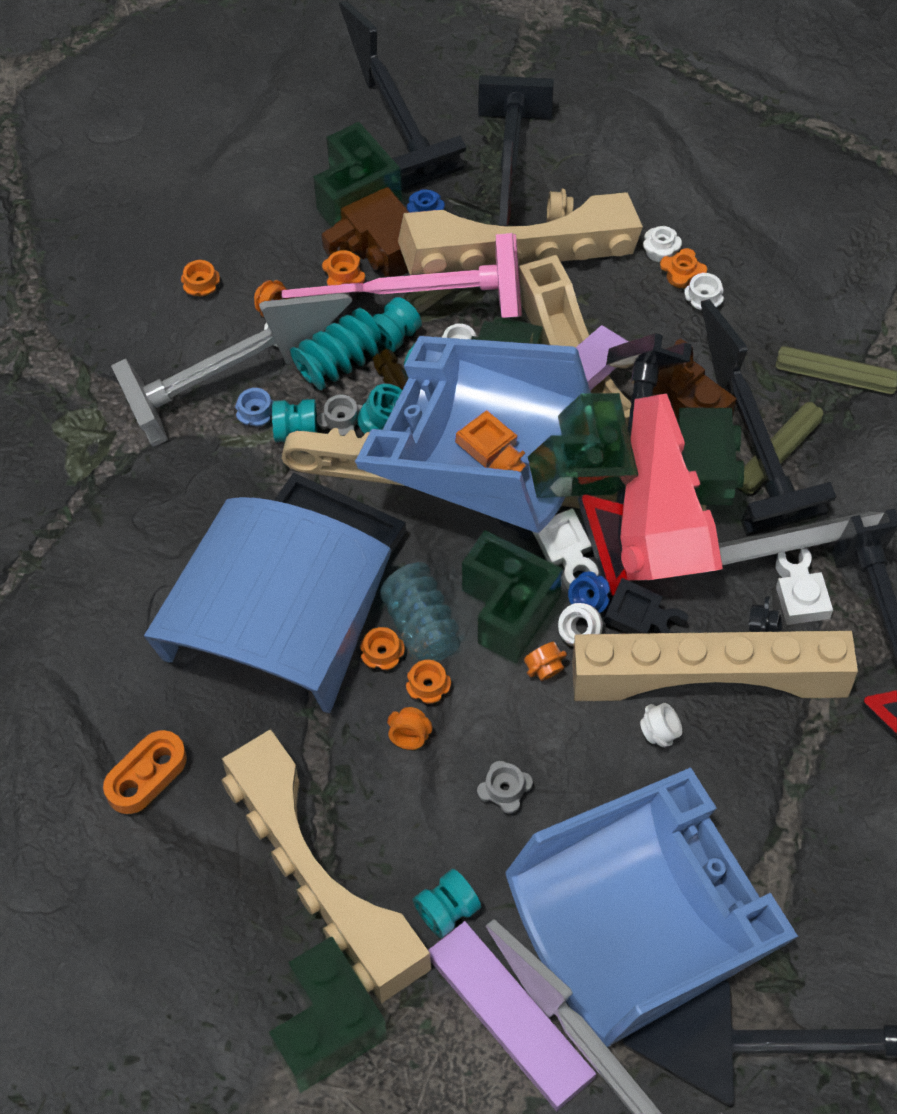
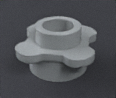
(339, 406)
(509, 774)

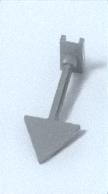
(288, 325)
(551, 997)

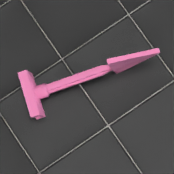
(501, 276)

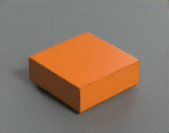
(485, 438)

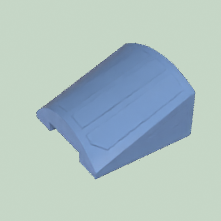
(449, 388)
(275, 594)
(641, 905)

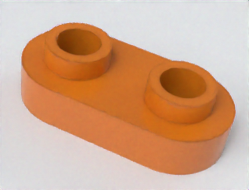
(142, 772)

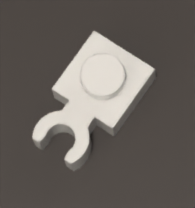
(565, 543)
(800, 593)

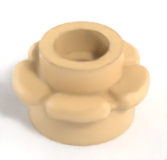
(558, 205)

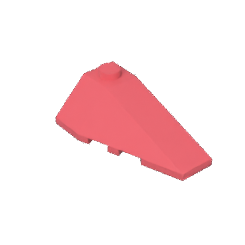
(662, 518)

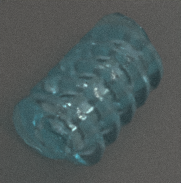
(420, 613)

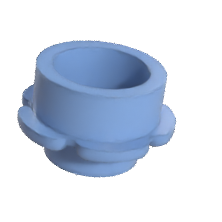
(250, 400)

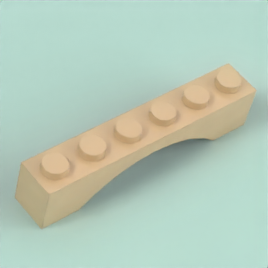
(448, 243)
(552, 303)
(795, 662)
(376, 939)

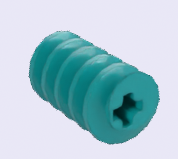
(336, 348)

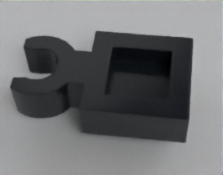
(638, 610)

